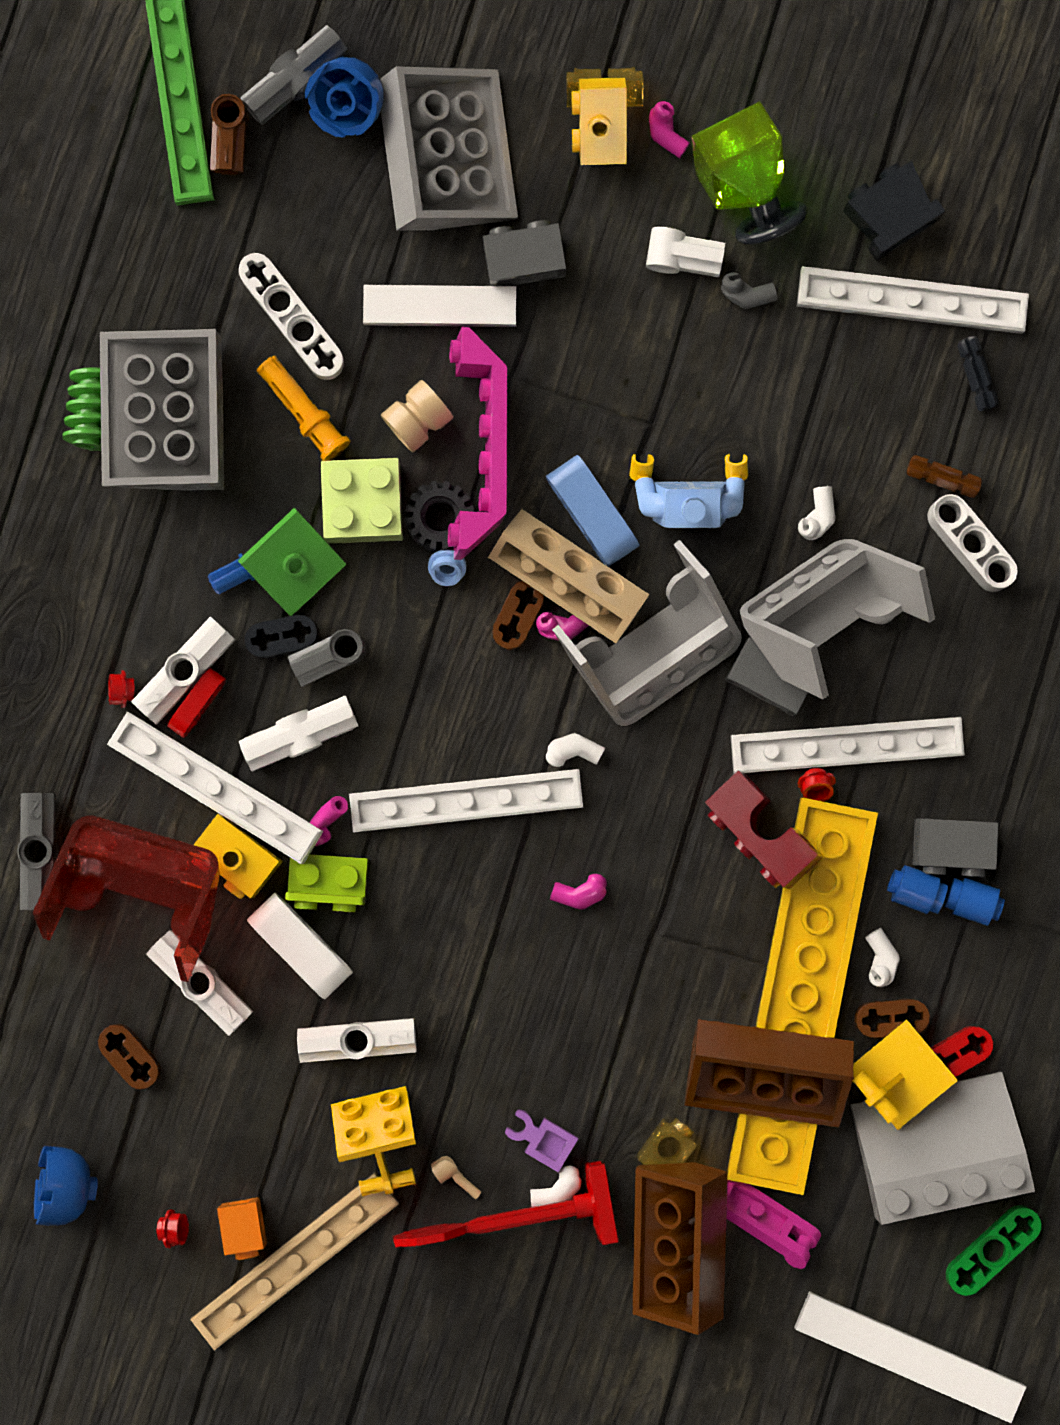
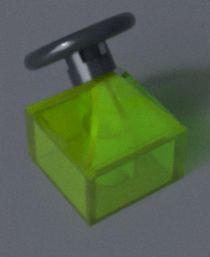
(742, 168)

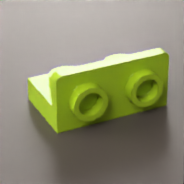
(328, 881)

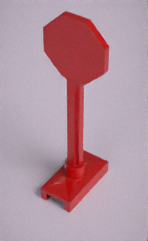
(594, 1203)

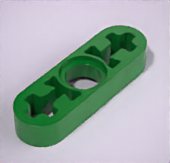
(1010, 1252)

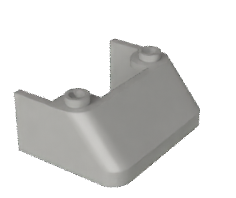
(825, 597)
(663, 651)

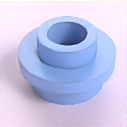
(444, 574)

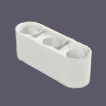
(968, 523)
(299, 945)

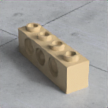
(568, 575)

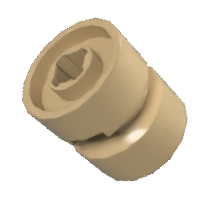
(414, 419)

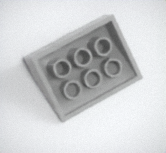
(446, 148)
(162, 409)
(948, 1155)

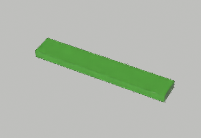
(179, 101)

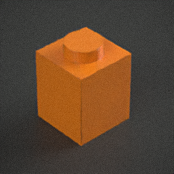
(242, 1228)

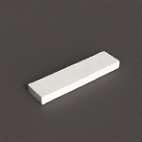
(439, 305)

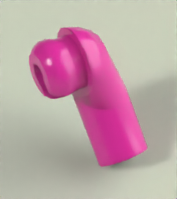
(663, 130)
(571, 626)
(327, 815)
(583, 895)

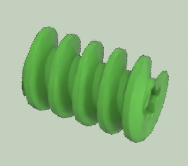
(86, 409)

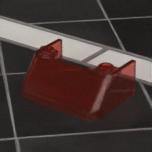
(140, 865)

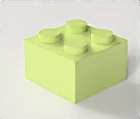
(361, 500)

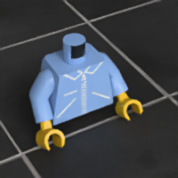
(690, 502)

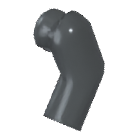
(744, 295)

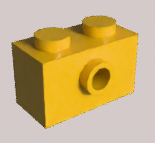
(602, 121)
(240, 857)

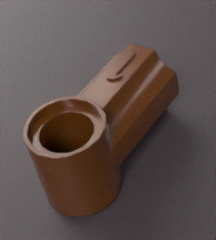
(228, 138)

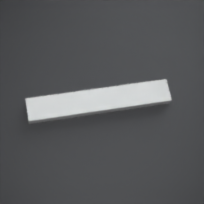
(912, 300)
(847, 745)
(215, 788)
(466, 800)
(910, 1357)

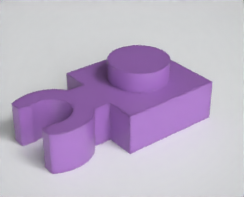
(547, 1143)

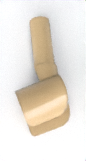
(446, 1168)

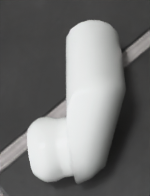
(821, 517)
(571, 746)
(885, 959)
(563, 1189)

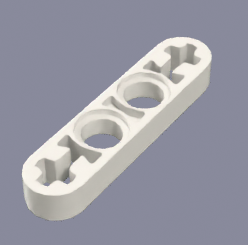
(288, 318)

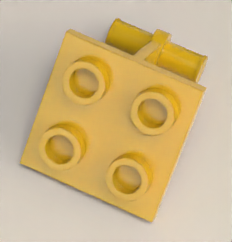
(901, 1075)
(372, 1127)

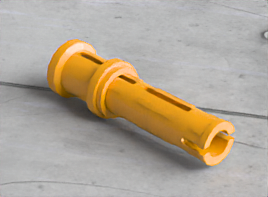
(312, 421)

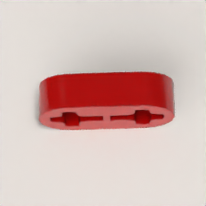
(196, 702)
(959, 1040)

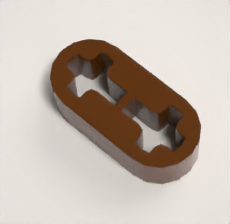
(509, 611)
(890, 1008)
(122, 1063)

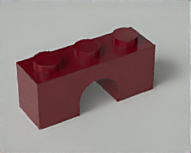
(737, 808)

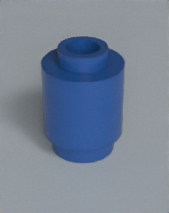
(917, 890)
(974, 901)

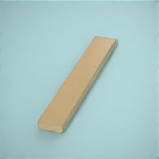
(291, 1264)

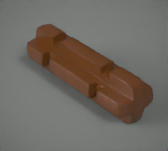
(944, 476)

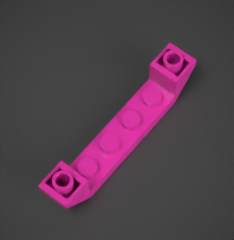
(477, 360)

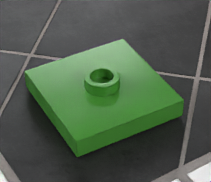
(292, 562)

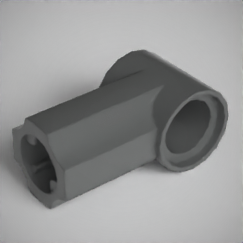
(324, 657)

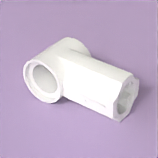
(675, 252)

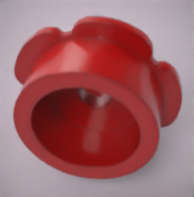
(120, 689)
(817, 784)
(172, 1229)

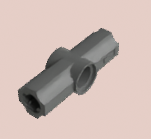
(290, 75)
(36, 824)

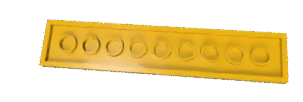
(806, 979)

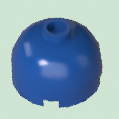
(344, 96)
(62, 1186)

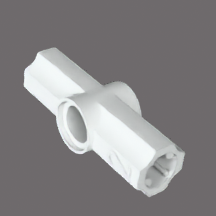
(164, 689)
(298, 733)
(217, 1002)
(331, 1041)

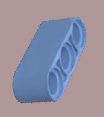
(592, 511)

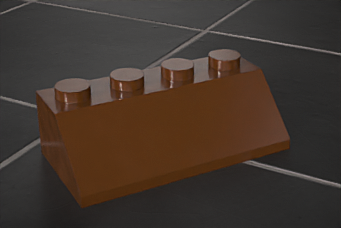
(769, 1073)
(680, 1245)

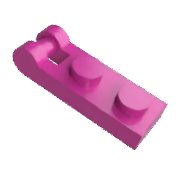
(771, 1223)

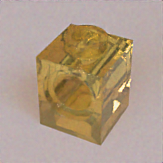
(649, 1152)

